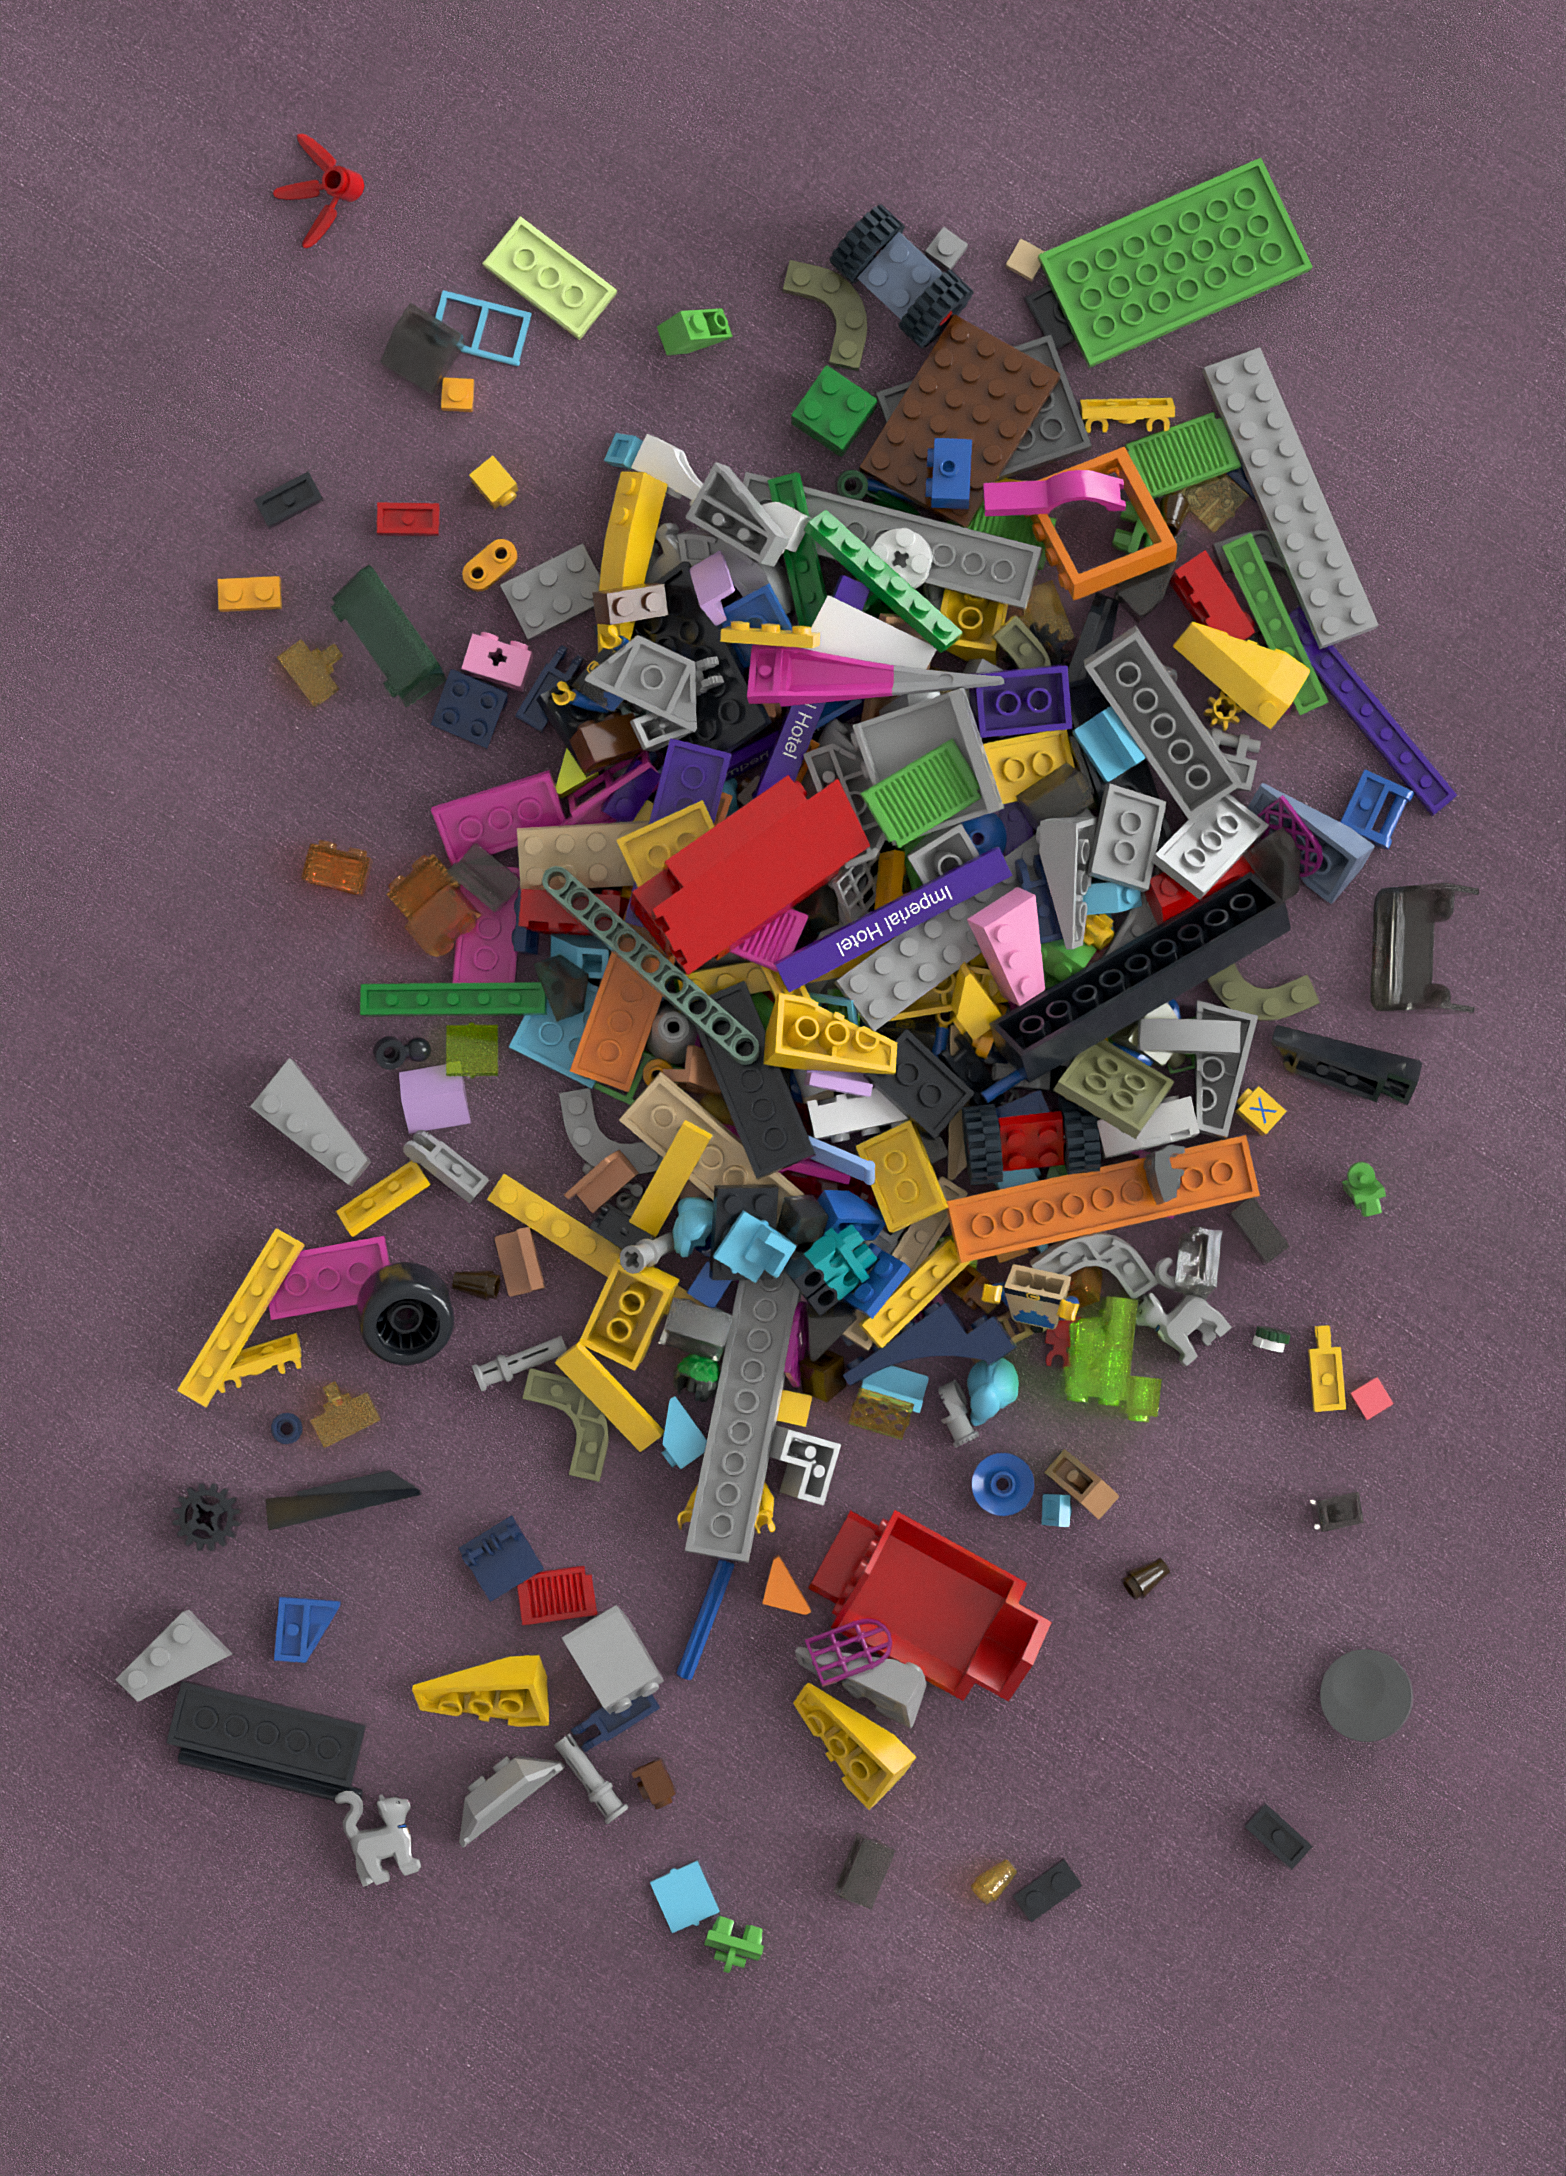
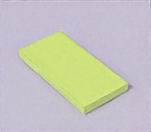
(549, 278)

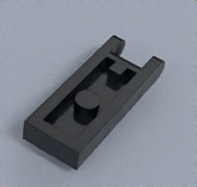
(970, 1070)

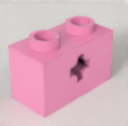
(481, 666)

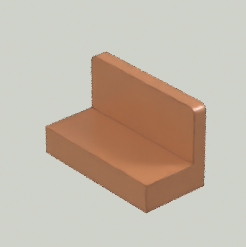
(697, 1075)
(604, 1181)
(519, 1262)

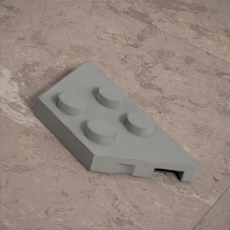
(651, 679)

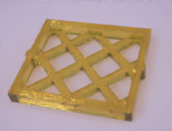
(871, 1424)

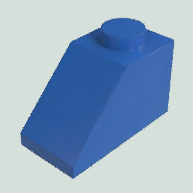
(847, 1209)

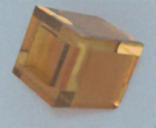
(1086, 1285)

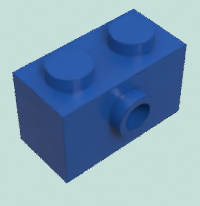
(950, 473)

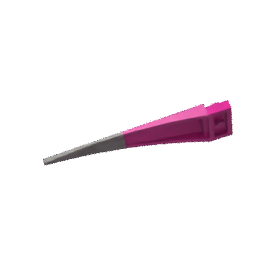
(810, 677)

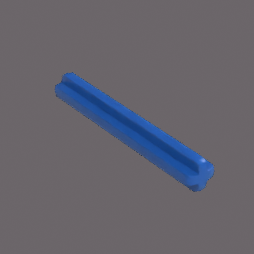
(705, 1619)

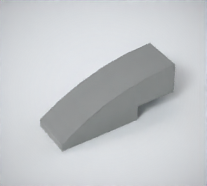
(1189, 1036)

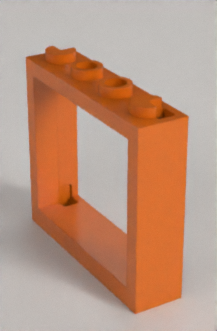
(1123, 568)

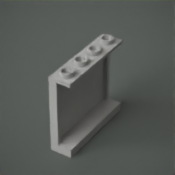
(913, 731)

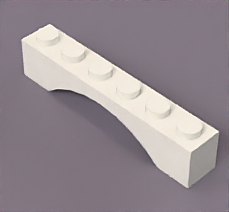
(671, 467)

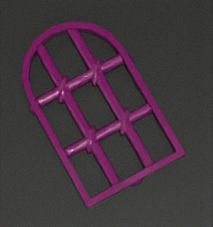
(843, 1659)

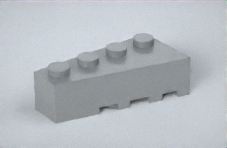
(1220, 1075)
(305, 1118)

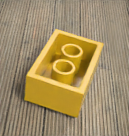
(628, 1313)

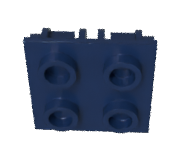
(469, 708)
(501, 1558)

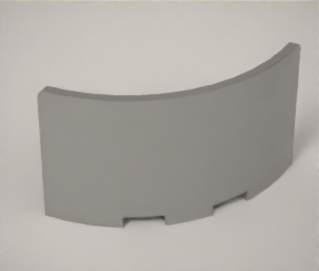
(744, 571)

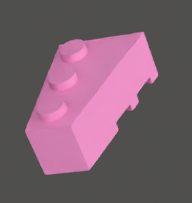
(1011, 944)

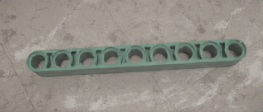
(644, 951)

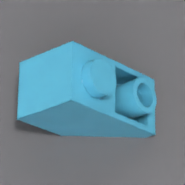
(583, 951)

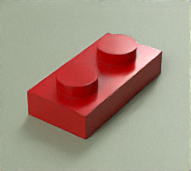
(408, 519)

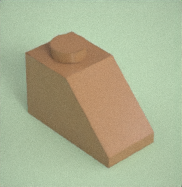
(1082, 1484)

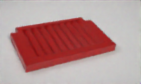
(557, 1596)

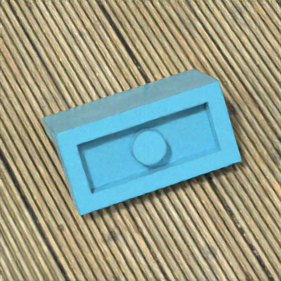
(1108, 744)
(898, 1384)

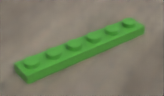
(1272, 615)

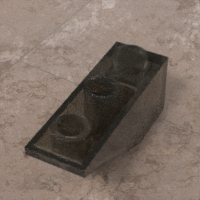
(1146, 591)

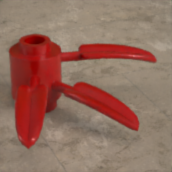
(336, 181)

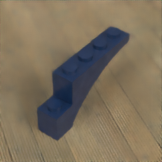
(936, 1335)

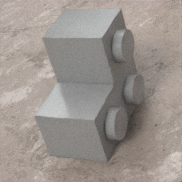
(808, 1466)

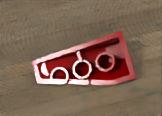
(1170, 898)

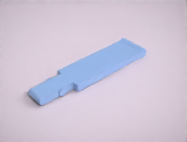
(843, 1161)

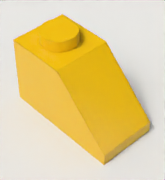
(972, 1004)

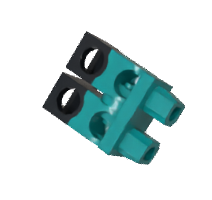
(831, 1268)

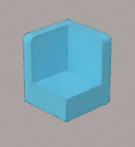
(769, 1250)

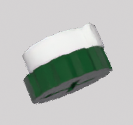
(1270, 1339)

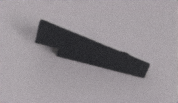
(1095, 635)
(338, 1499)

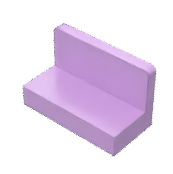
(711, 585)
(843, 1082)

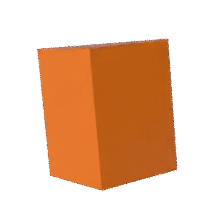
(783, 1591)

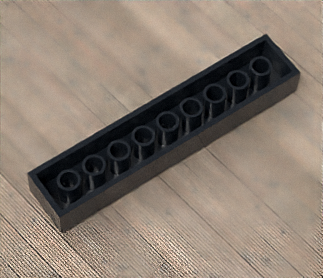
(1140, 976)

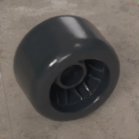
(405, 1313)

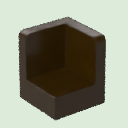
(824, 1376)

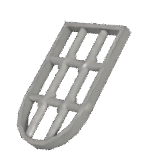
(858, 895)

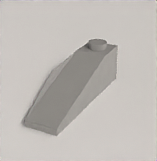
(1065, 855)
(890, 1686)

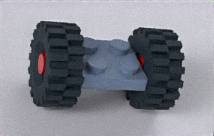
(900, 276)

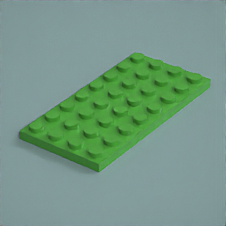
(1174, 262)

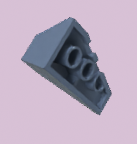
(1342, 847)

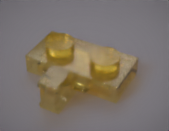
(1046, 607)
(312, 670)
(343, 1415)

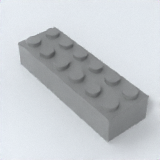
(1162, 722)

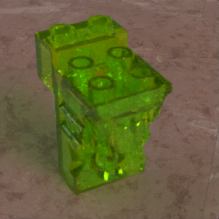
(1103, 1359)

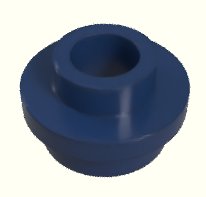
(276, 1428)

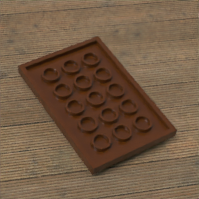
(963, 391)

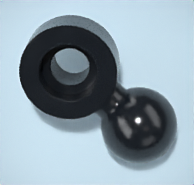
(417, 1049)

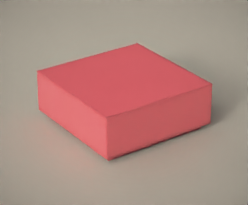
(1371, 1398)

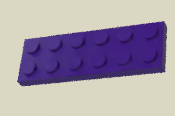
(687, 777)

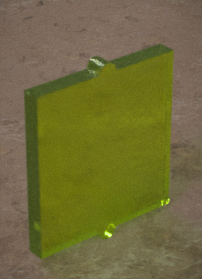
(472, 1050)

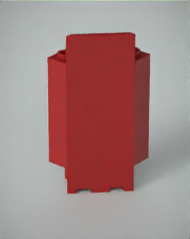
(748, 871)
(936, 1599)

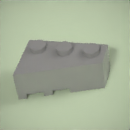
(736, 517)

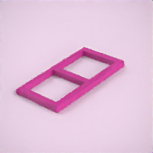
(611, 786)

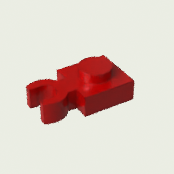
(1060, 1340)

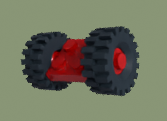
(1029, 1141)

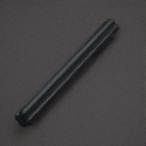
(262, 1775)

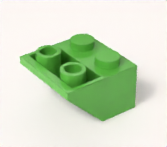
(1062, 962)

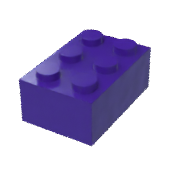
(1027, 702)

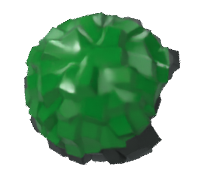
(698, 1376)

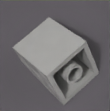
(613, 1660)

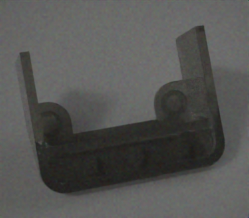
(1405, 948)

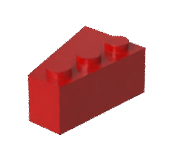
(1209, 598)
(546, 916)

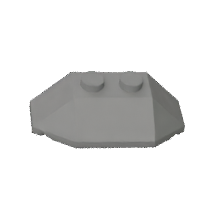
(835, 763)
(502, 1792)

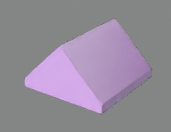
(433, 1099)

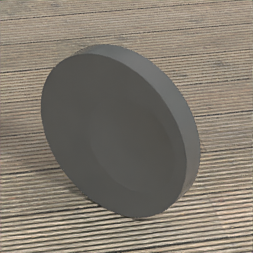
(1366, 1695)

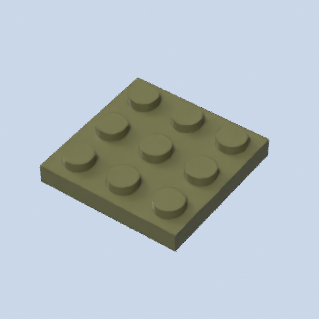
(1114, 1087)

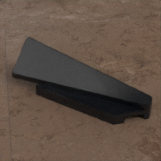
(1348, 1065)

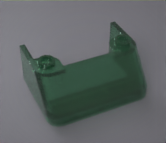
(388, 636)

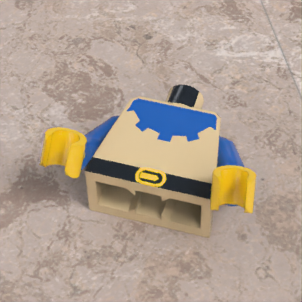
(1034, 1297)

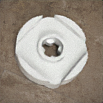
(905, 542)

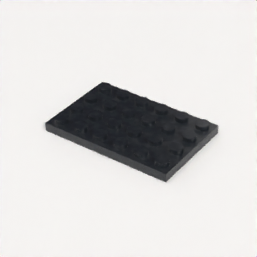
(723, 711)

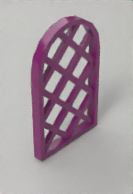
(1283, 802)
(796, 1339)

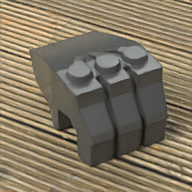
(1161, 1176)

